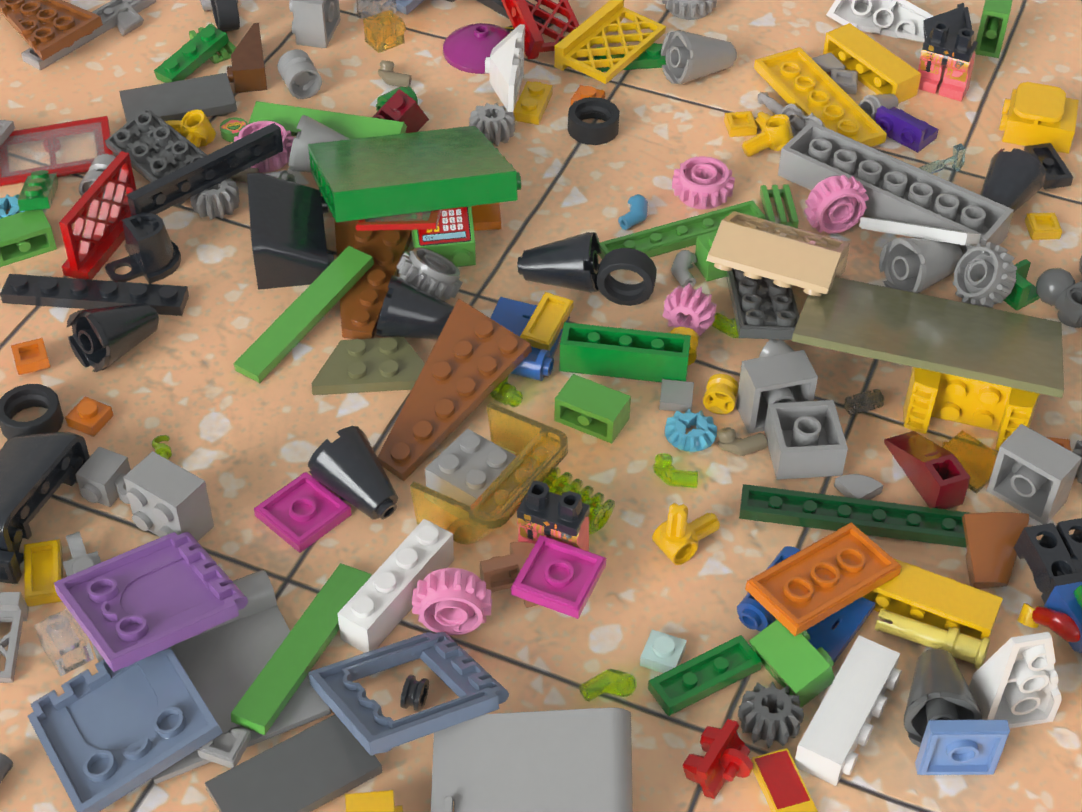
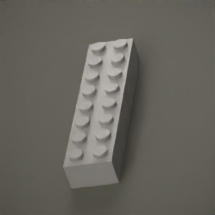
(893, 186)

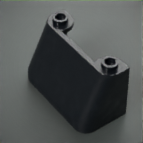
(286, 232)
(29, 475)

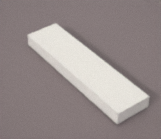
(920, 231)

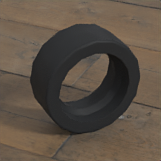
(226, 14)
(593, 133)
(630, 260)
(26, 397)

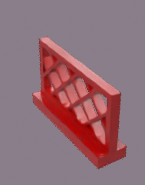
(522, 13)
(102, 239)

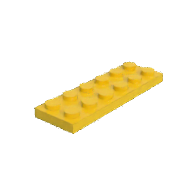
(813, 91)

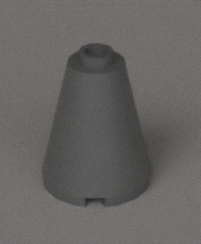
(937, 694)

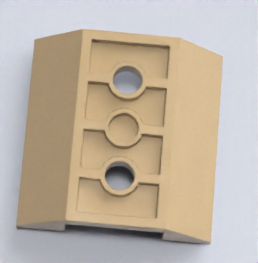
(778, 253)

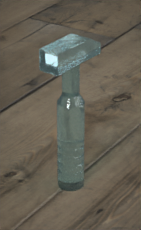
(956, 160)

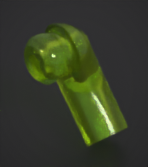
(726, 325)
(507, 394)
(670, 475)
(609, 682)

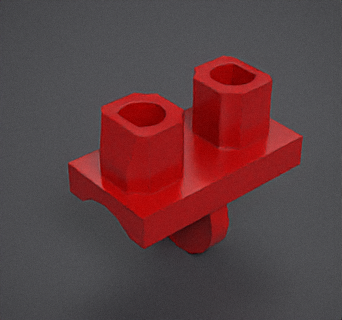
(723, 761)

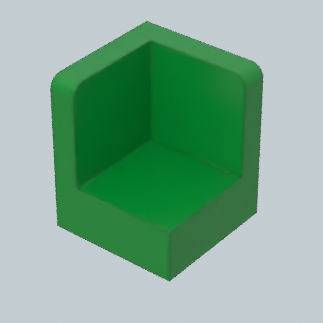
(1023, 291)

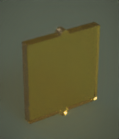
(974, 457)

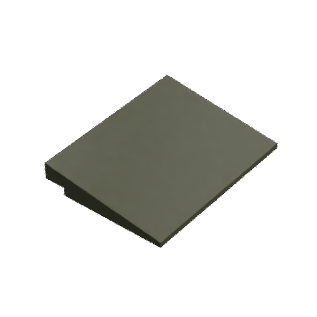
(936, 335)

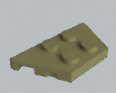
(369, 367)

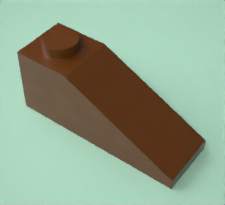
(248, 63)

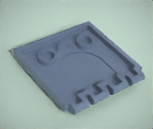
(121, 727)

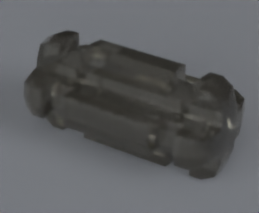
(864, 401)

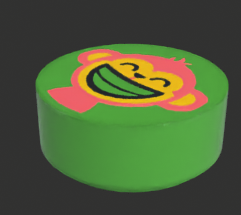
(231, 127)

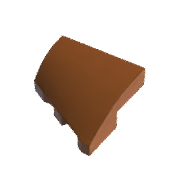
(991, 545)

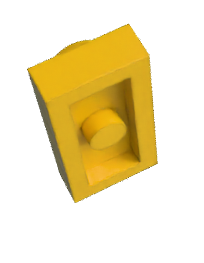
(533, 102)

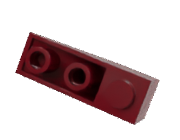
(403, 109)
(930, 469)

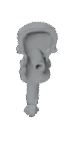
(796, 115)

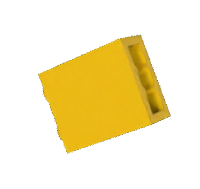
(1039, 116)

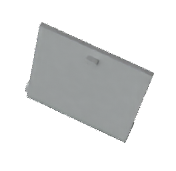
(230, 658)
(535, 762)

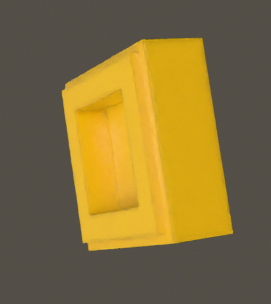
(740, 124)
(1043, 226)

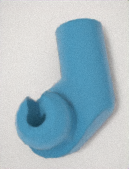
(637, 213)

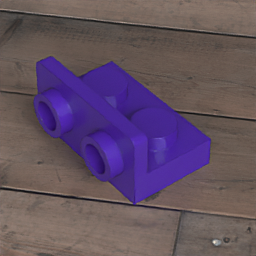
(905, 128)

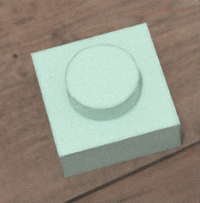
(662, 652)

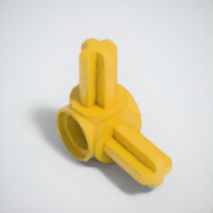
(195, 128)
(775, 134)
(678, 537)

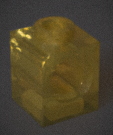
(384, 31)

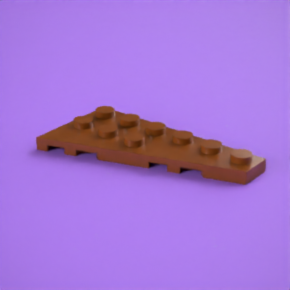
(49, 23)
(363, 302)
(457, 377)

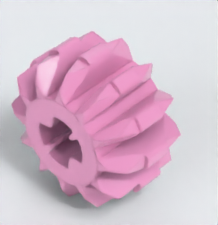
(689, 309)

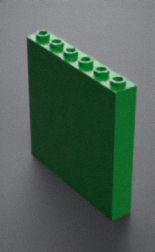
(411, 173)

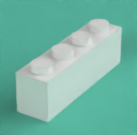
(389, 591)
(847, 711)

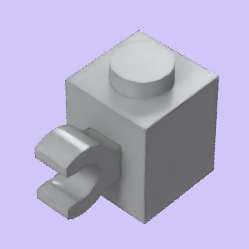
(102, 477)

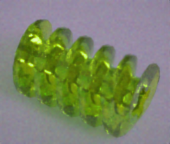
(599, 511)

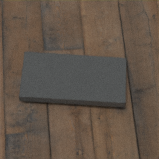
(175, 99)
(153, 146)
(762, 307)
(297, 772)

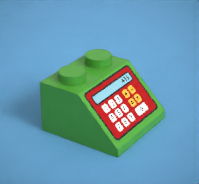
(452, 237)

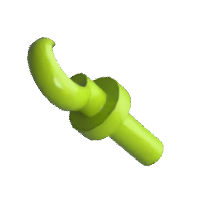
(161, 448)

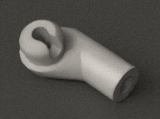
(681, 267)

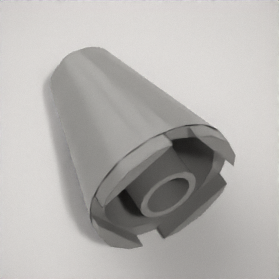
(695, 56)
(311, 132)
(917, 263)

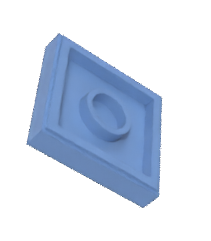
(961, 747)

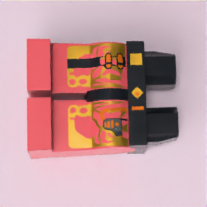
(947, 60)
(553, 516)

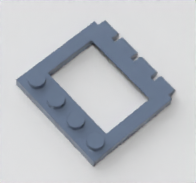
(363, 717)

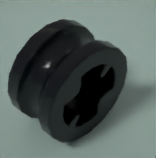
(414, 693)

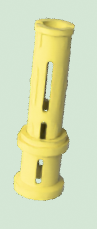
(956, 643)

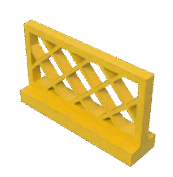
(594, 32)

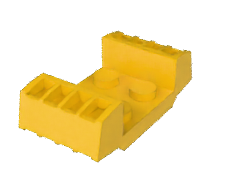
(966, 402)

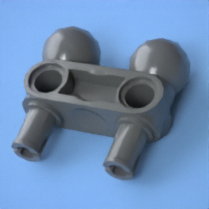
(1059, 290)

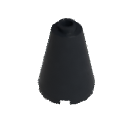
(1012, 178)
(564, 263)
(411, 312)
(110, 332)
(354, 473)

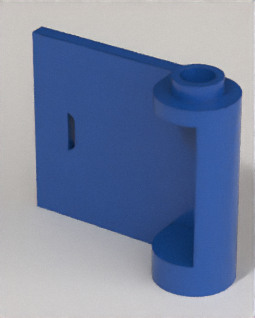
(514, 317)
(822, 635)

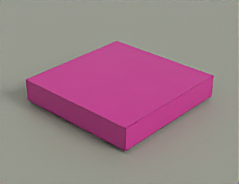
(302, 512)
(558, 576)

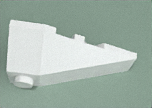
(882, 17)
(507, 67)
(1019, 682)

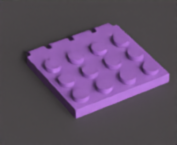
(150, 598)

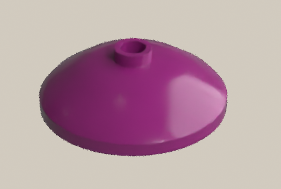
(471, 44)

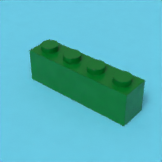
(624, 353)

